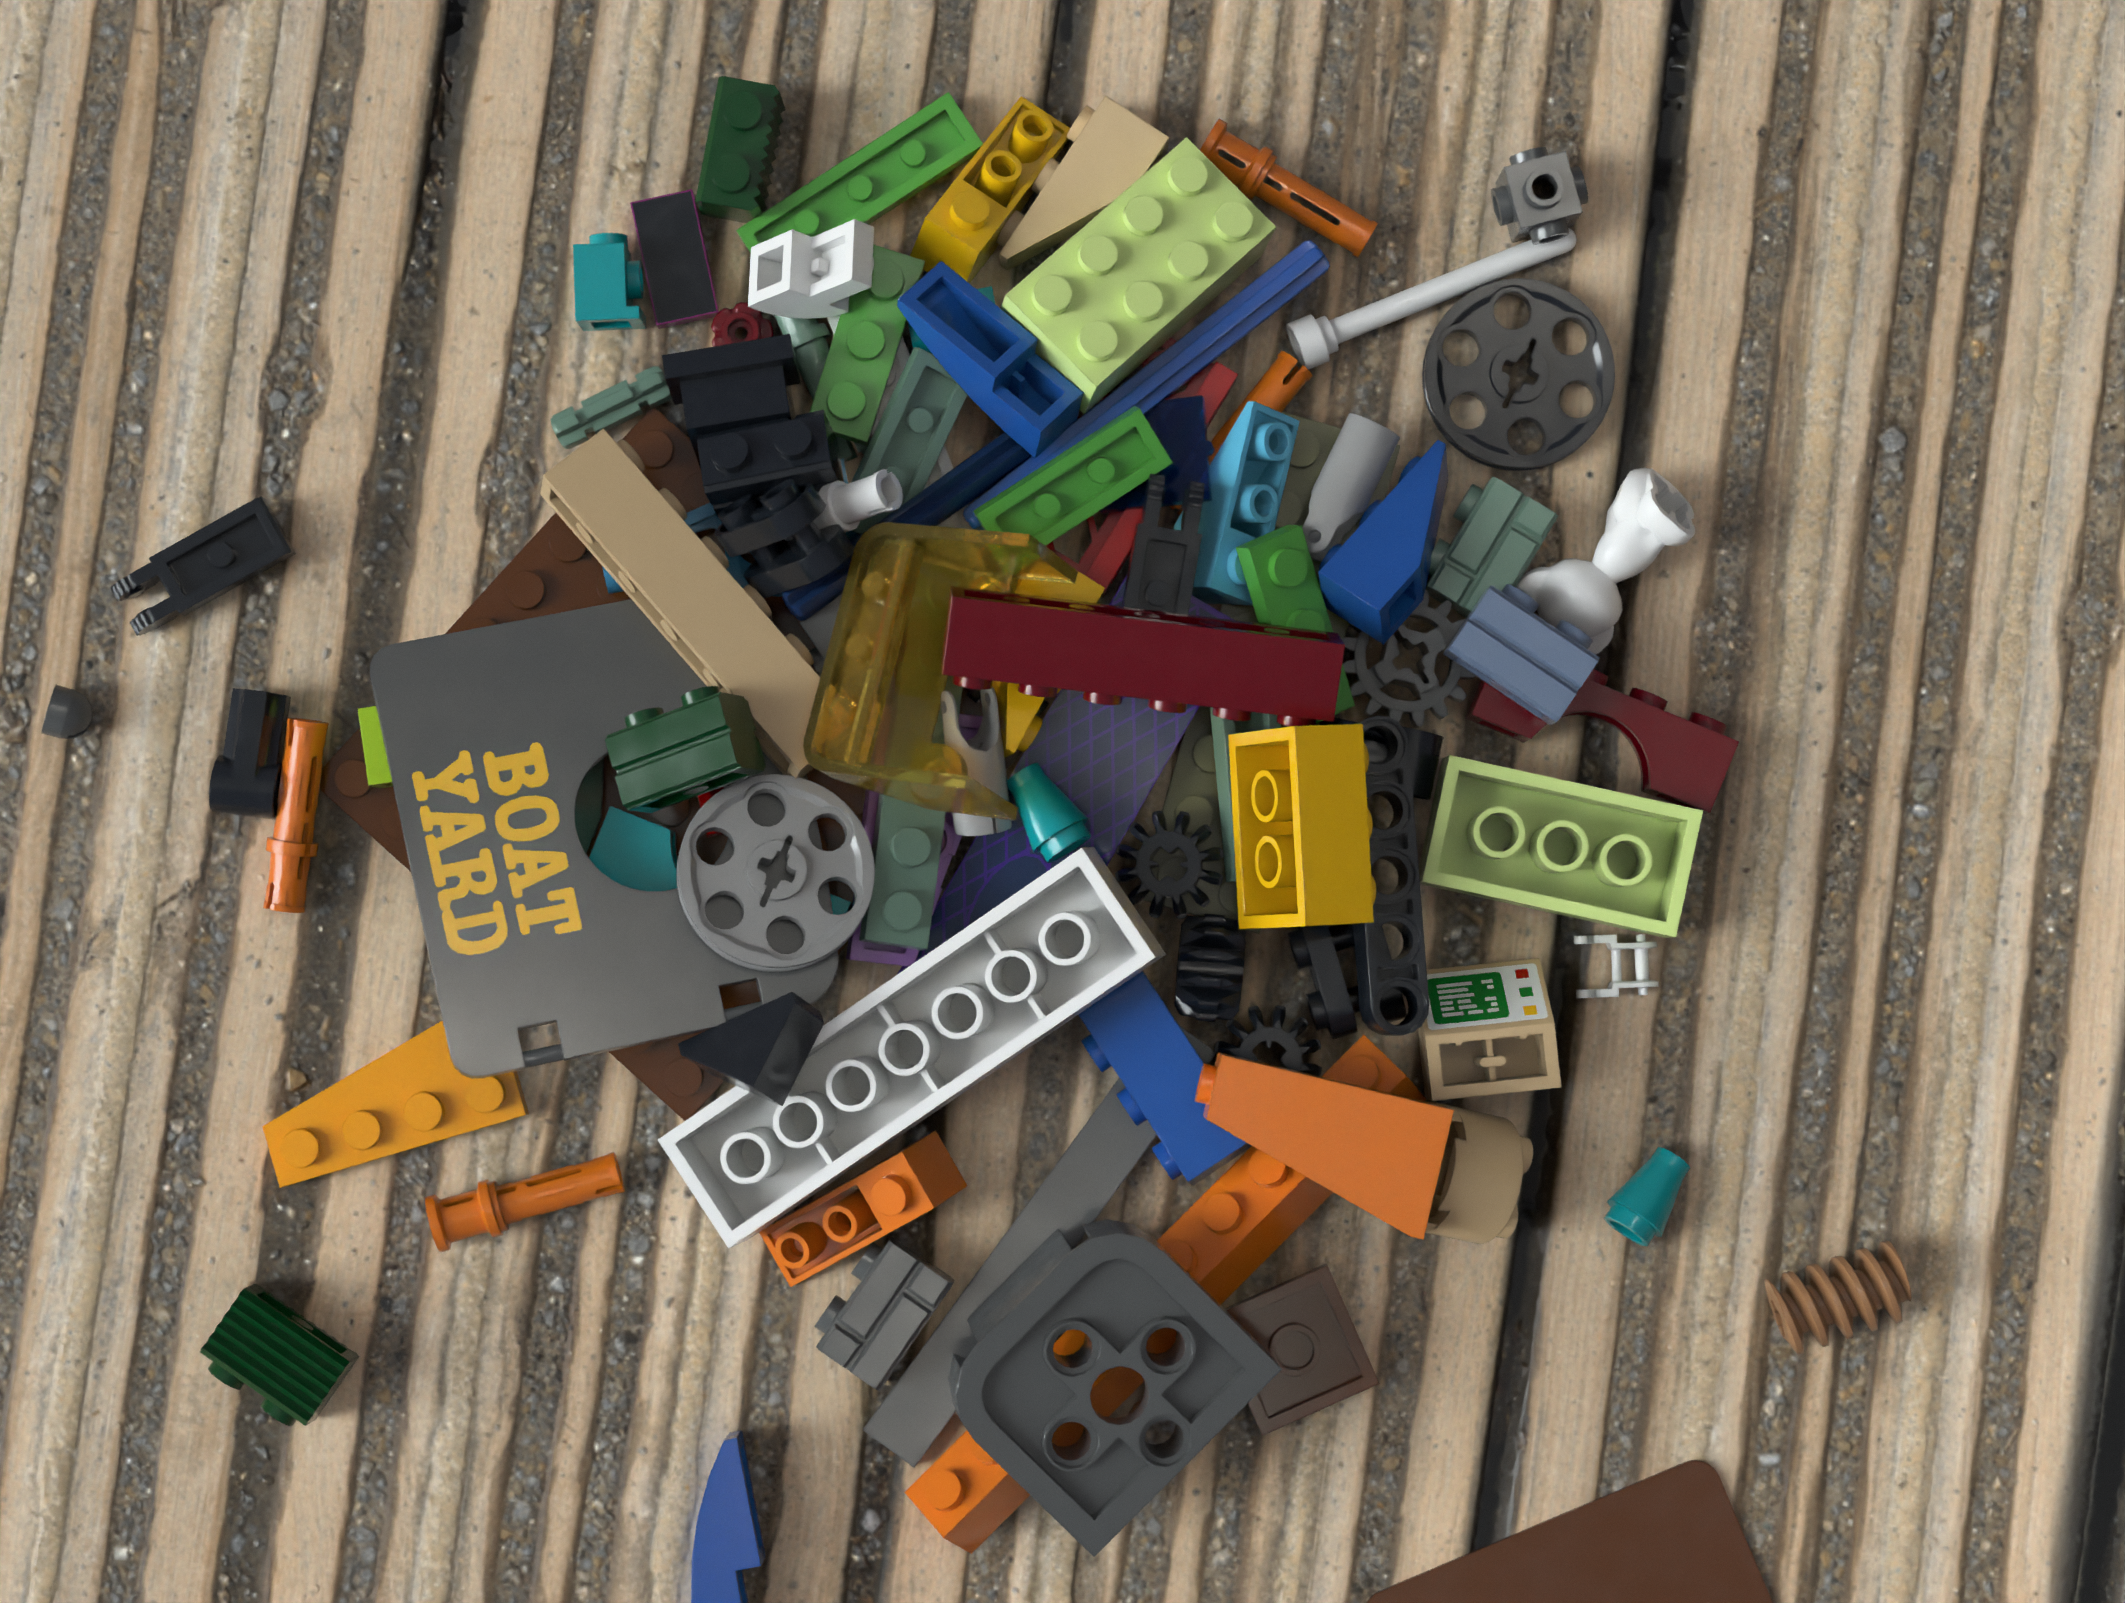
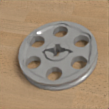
(758, 844)

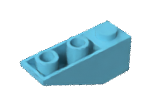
(1245, 502)

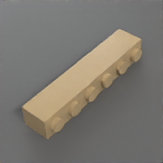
(687, 591)

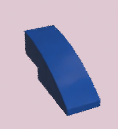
(991, 358)
(726, 1529)

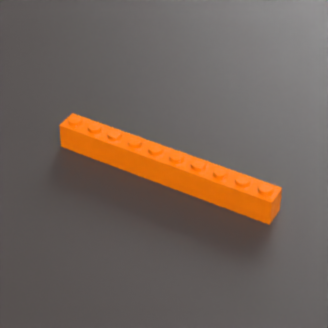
(1218, 1245)

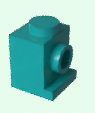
(607, 284)

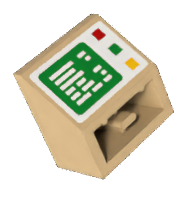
(1488, 1031)

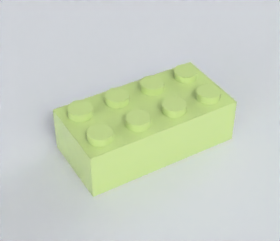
(1139, 271)
(1559, 846)

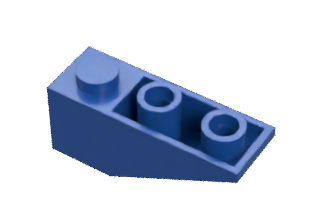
(1387, 561)

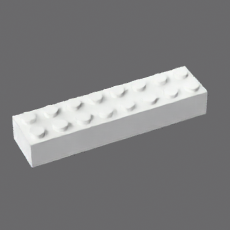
(916, 1045)

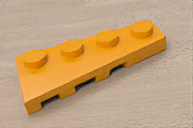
(389, 1108)

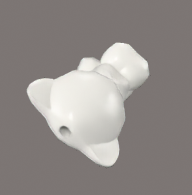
(1637, 527)

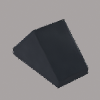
(759, 1048)

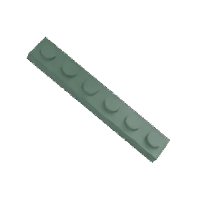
(906, 865)

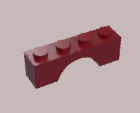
(1676, 756)

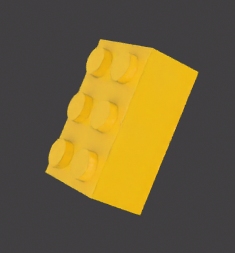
(1301, 826)

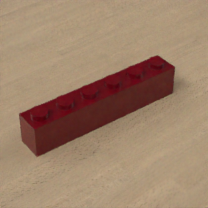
(1141, 655)

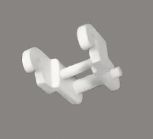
(1641, 965)

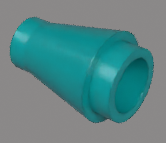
(1048, 815)
(1647, 1198)

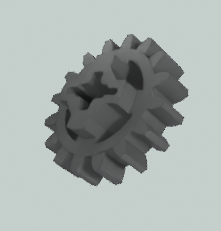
(1421, 685)

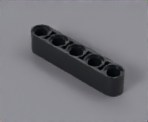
(1403, 905)

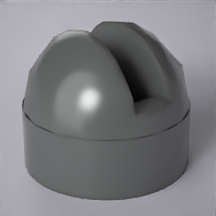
(67, 714)

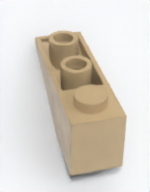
(1106, 158)

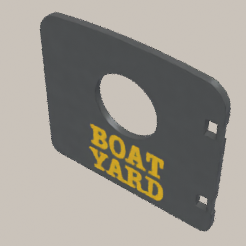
(517, 921)

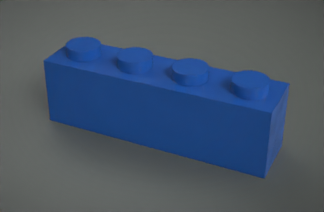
(1161, 1076)

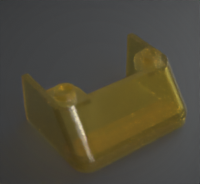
(885, 654)

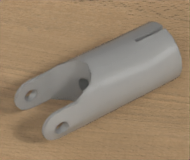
(1347, 482)
(983, 758)

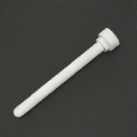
(1317, 338)

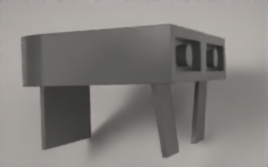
(1020, 1391)

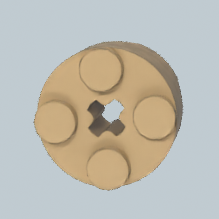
(1479, 1178)

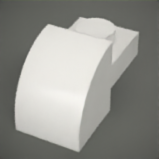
(809, 274)

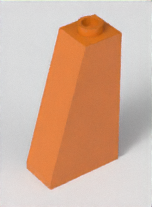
(1344, 1136)

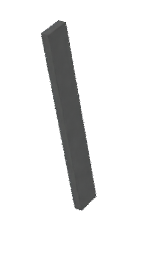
(1065, 1201)

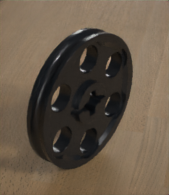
(1549, 367)

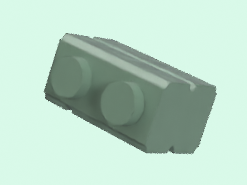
(1491, 547)

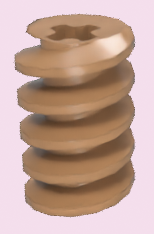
(1840, 1296)

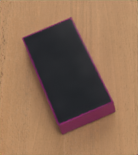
(675, 259)

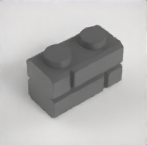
(883, 1312)

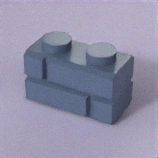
(1523, 653)

